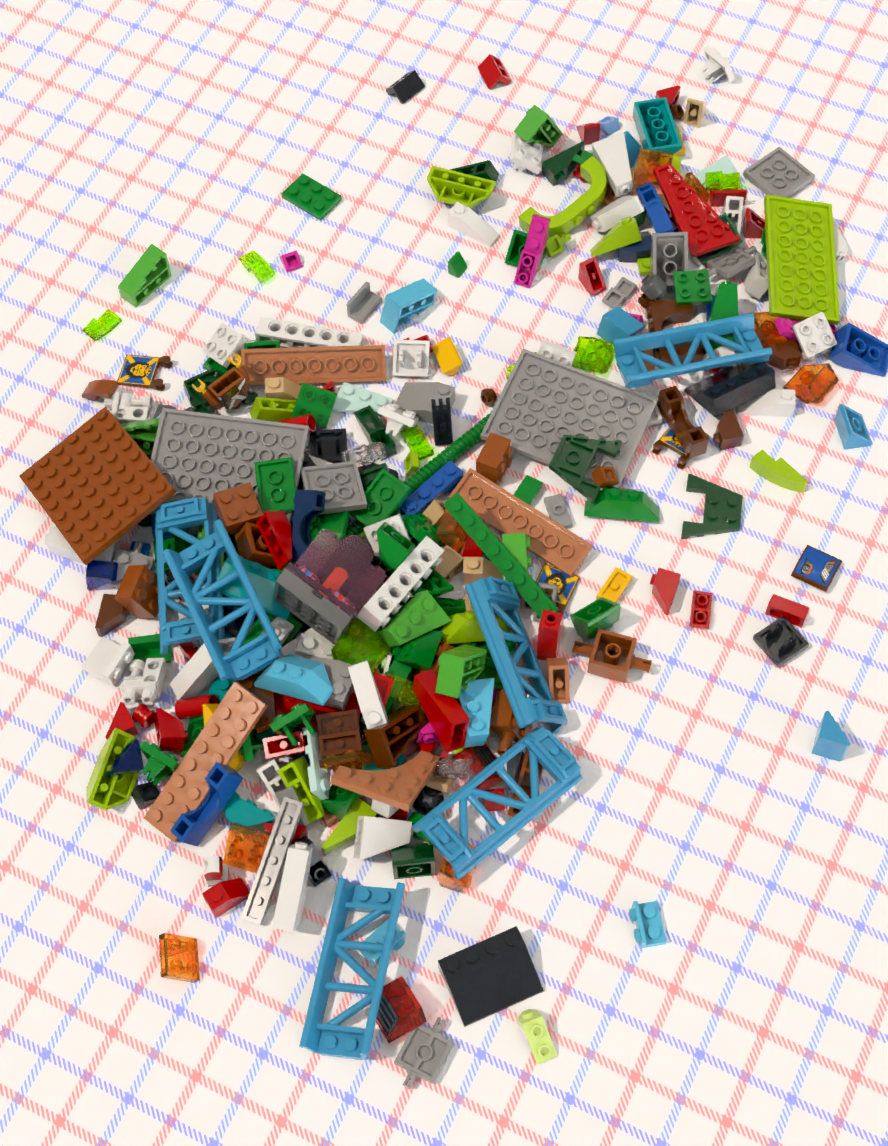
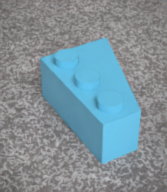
(407, 302)
(477, 704)

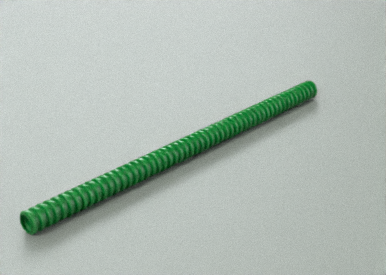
(450, 453)

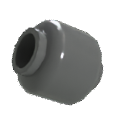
(654, 287)

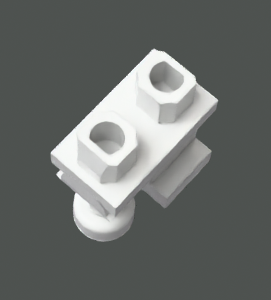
(129, 409)
(147, 686)

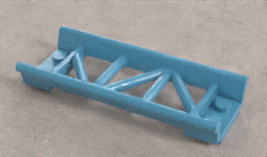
(630, 358)
(172, 518)
(490, 597)
(241, 660)
(454, 847)
(330, 1038)

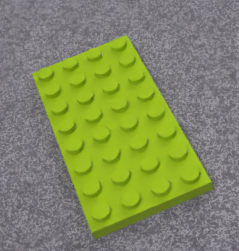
(800, 259)

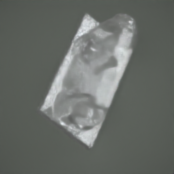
(455, 769)

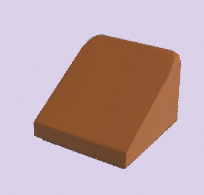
(605, 476)

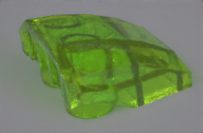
(593, 354)

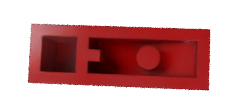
(277, 536)

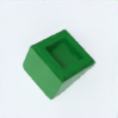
(457, 265)

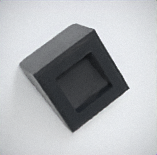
(145, 794)

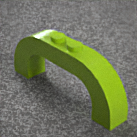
(581, 208)

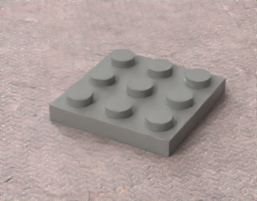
(778, 174)
(340, 483)

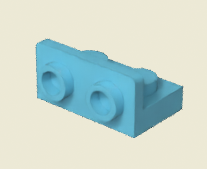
(648, 924)
(378, 936)

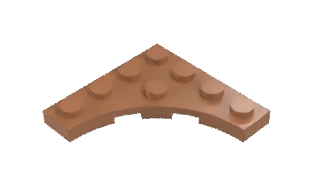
(391, 786)

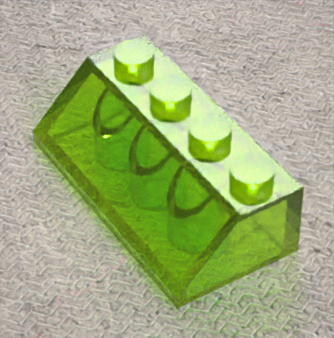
(361, 644)

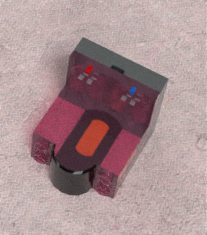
(330, 583)

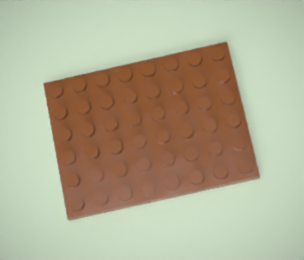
(96, 485)

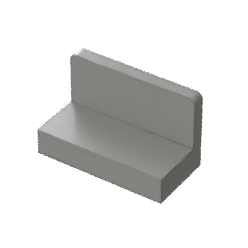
(362, 304)

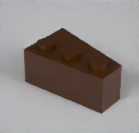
(391, 739)

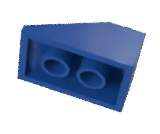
(859, 351)

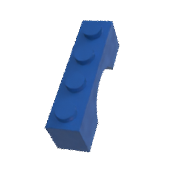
(441, 482)
(194, 825)

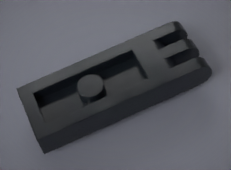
(442, 422)

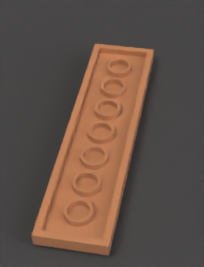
(316, 364)
(511, 515)
(216, 743)

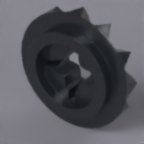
(423, 807)

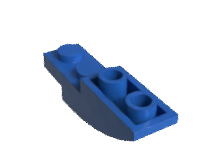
(654, 208)

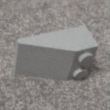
(669, 254)
(418, 396)
(340, 681)

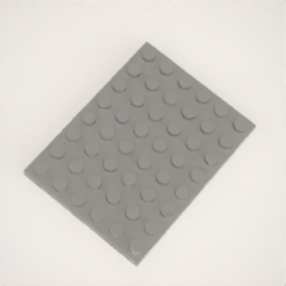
(555, 400)
(218, 452)

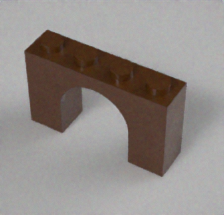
(664, 313)

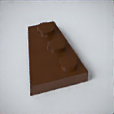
(266, 696)

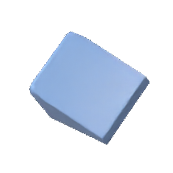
(609, 125)

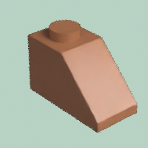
(558, 679)

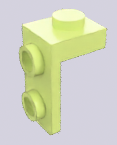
(537, 1035)

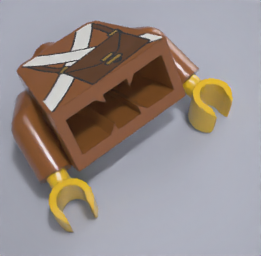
(229, 388)

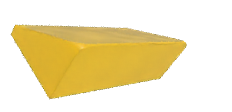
(447, 356)

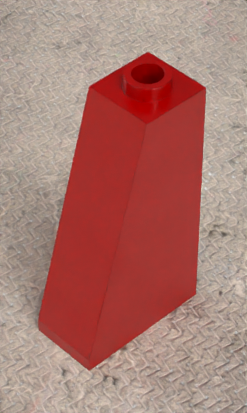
(549, 634)
(442, 711)

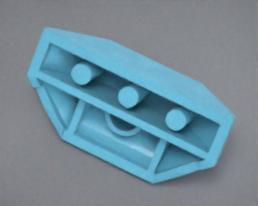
(297, 679)

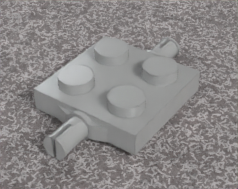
(731, 262)
(128, 558)
(424, 1053)

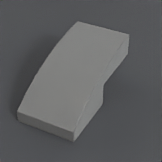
(620, 293)

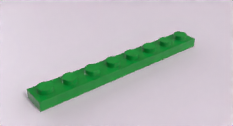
(499, 554)

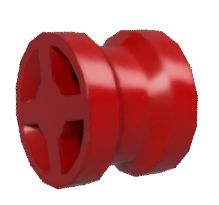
(144, 716)

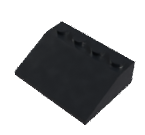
(732, 387)
(490, 976)

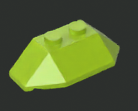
(459, 187)
(465, 628)
(106, 790)

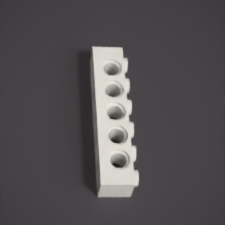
(304, 335)
(400, 583)

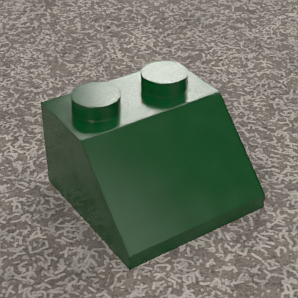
(413, 861)

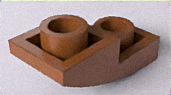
(100, 388)

